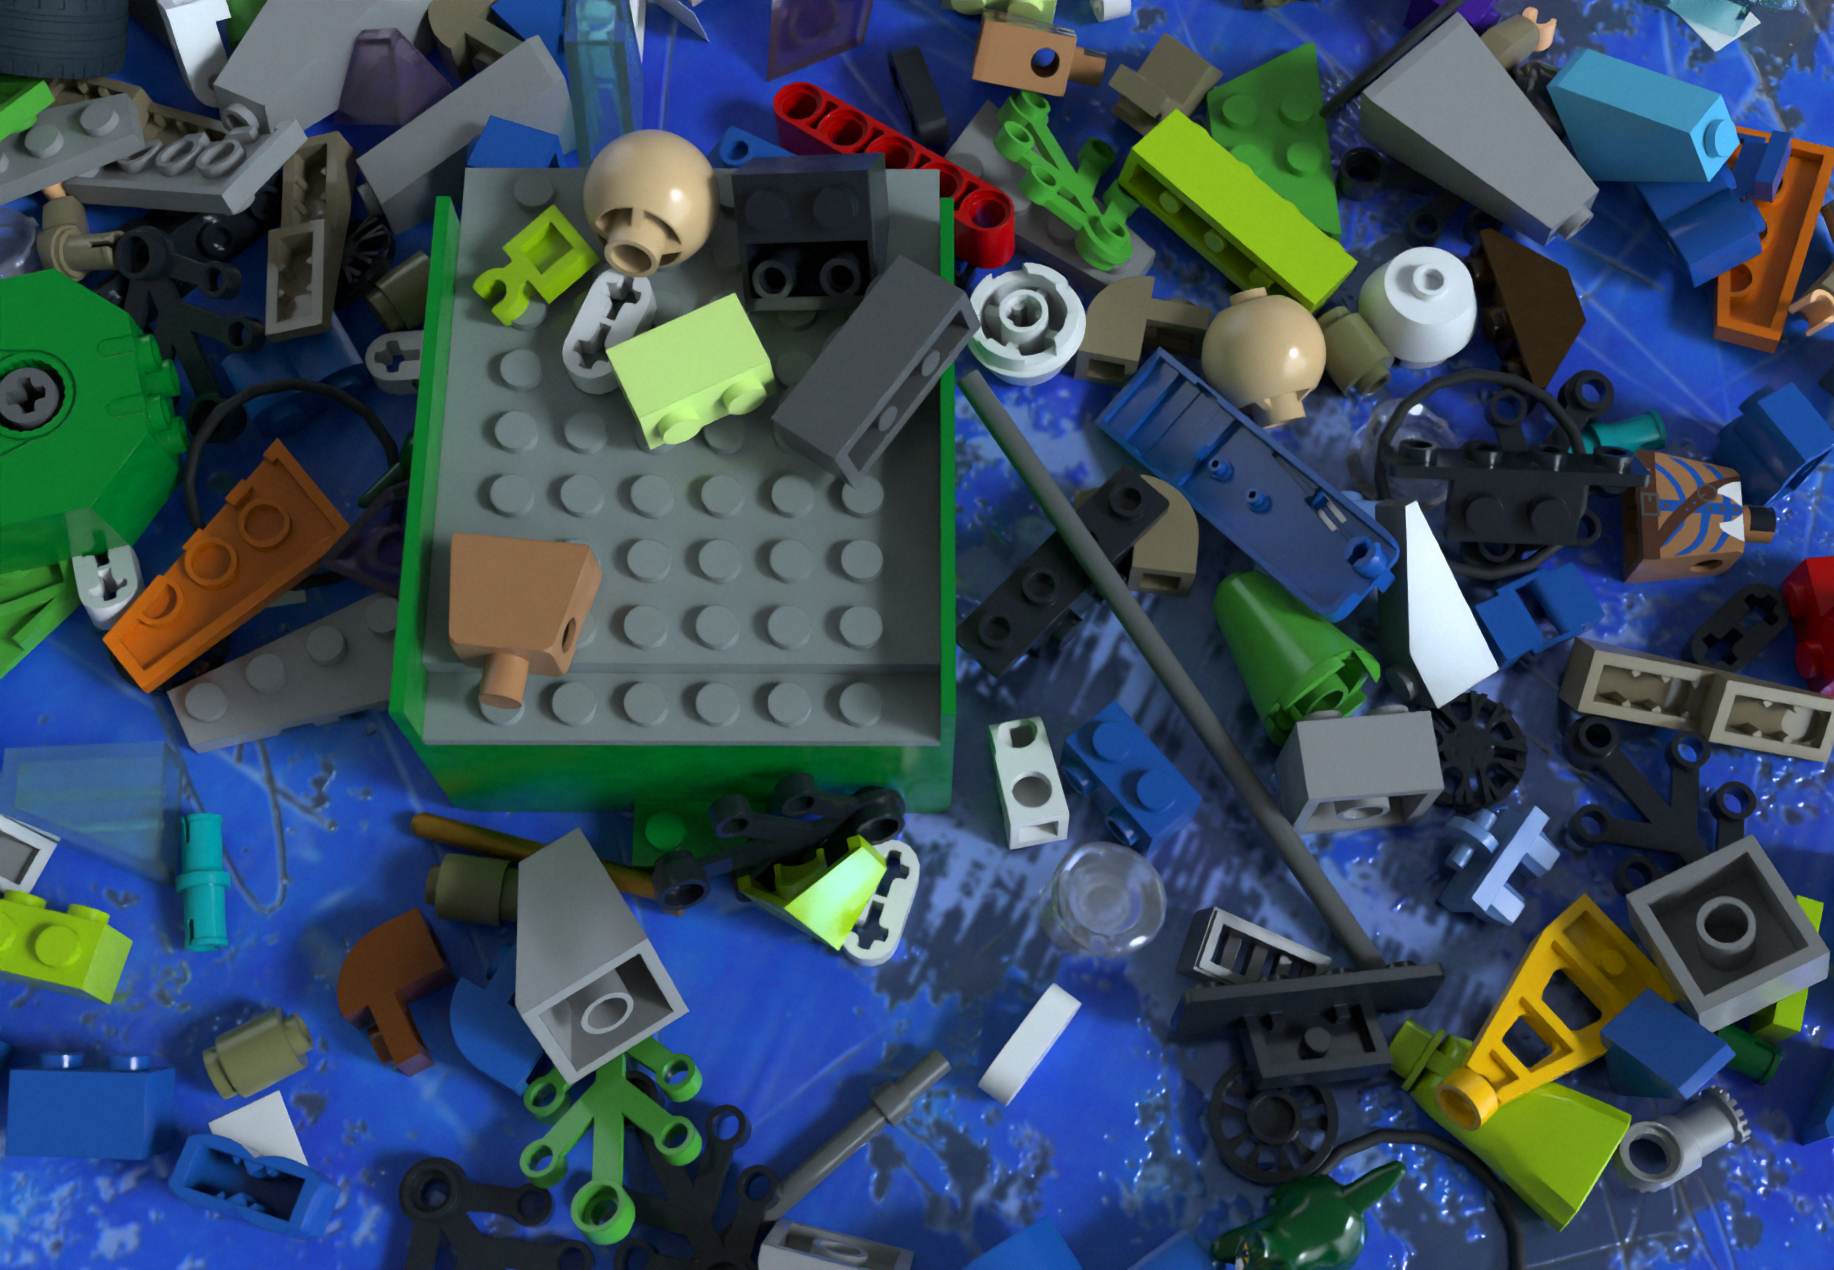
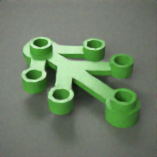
(1101, 237)
(605, 1107)

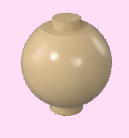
(650, 201)
(1264, 356)

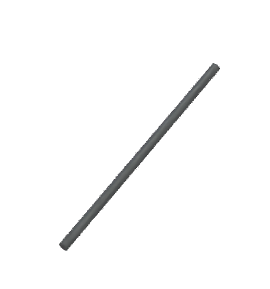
(1171, 674)

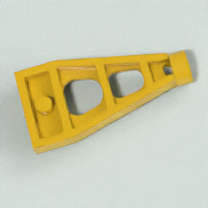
(1599, 963)

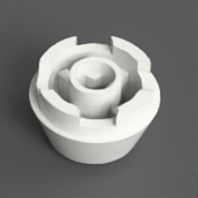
(1421, 306)
(1027, 324)

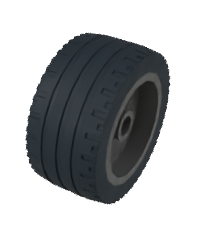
(63, 38)

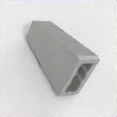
(430, 151)

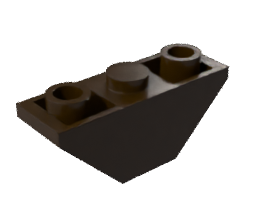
(1525, 307)

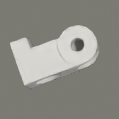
(196, 42)
(1027, 783)

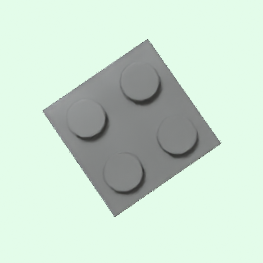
(1359, 770)
(1728, 935)

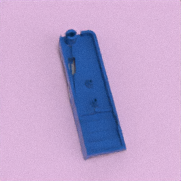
(1251, 488)

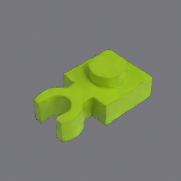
(544, 260)

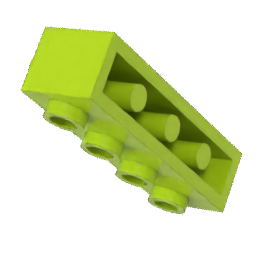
(1233, 215)
(60, 951)

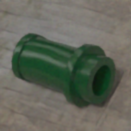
(1753, 1057)

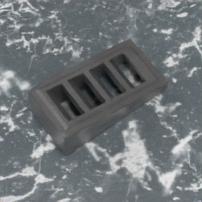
(1213, 922)

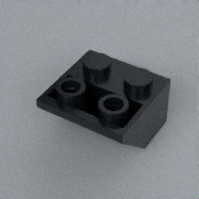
(811, 229)

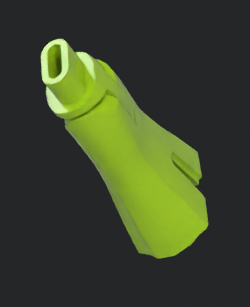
(1540, 1144)

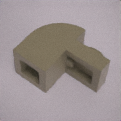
(468, 35)
(1166, 81)
(1128, 319)
(1167, 554)

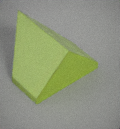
(821, 898)

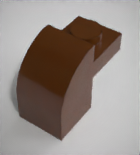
(384, 976)

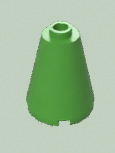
(1288, 654)

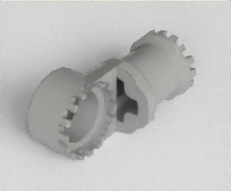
(1684, 1139)

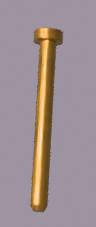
(516, 849)

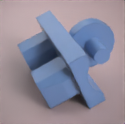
(1487, 855)

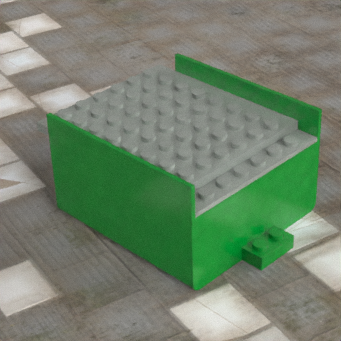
(743, 593)

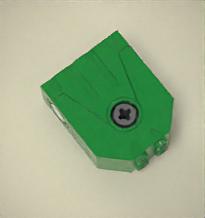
(81, 423)

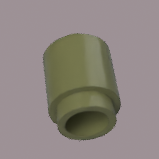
(401, 294)
(1354, 353)
(473, 890)
(258, 1053)

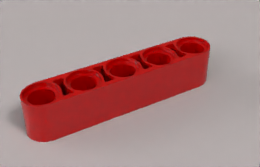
(821, 124)

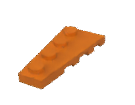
(1756, 295)
(230, 570)

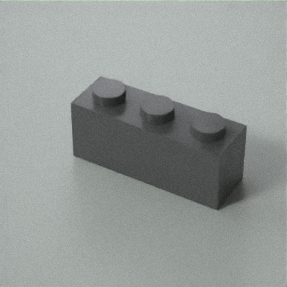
(876, 370)

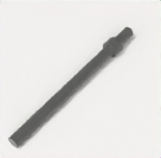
(888, 1105)

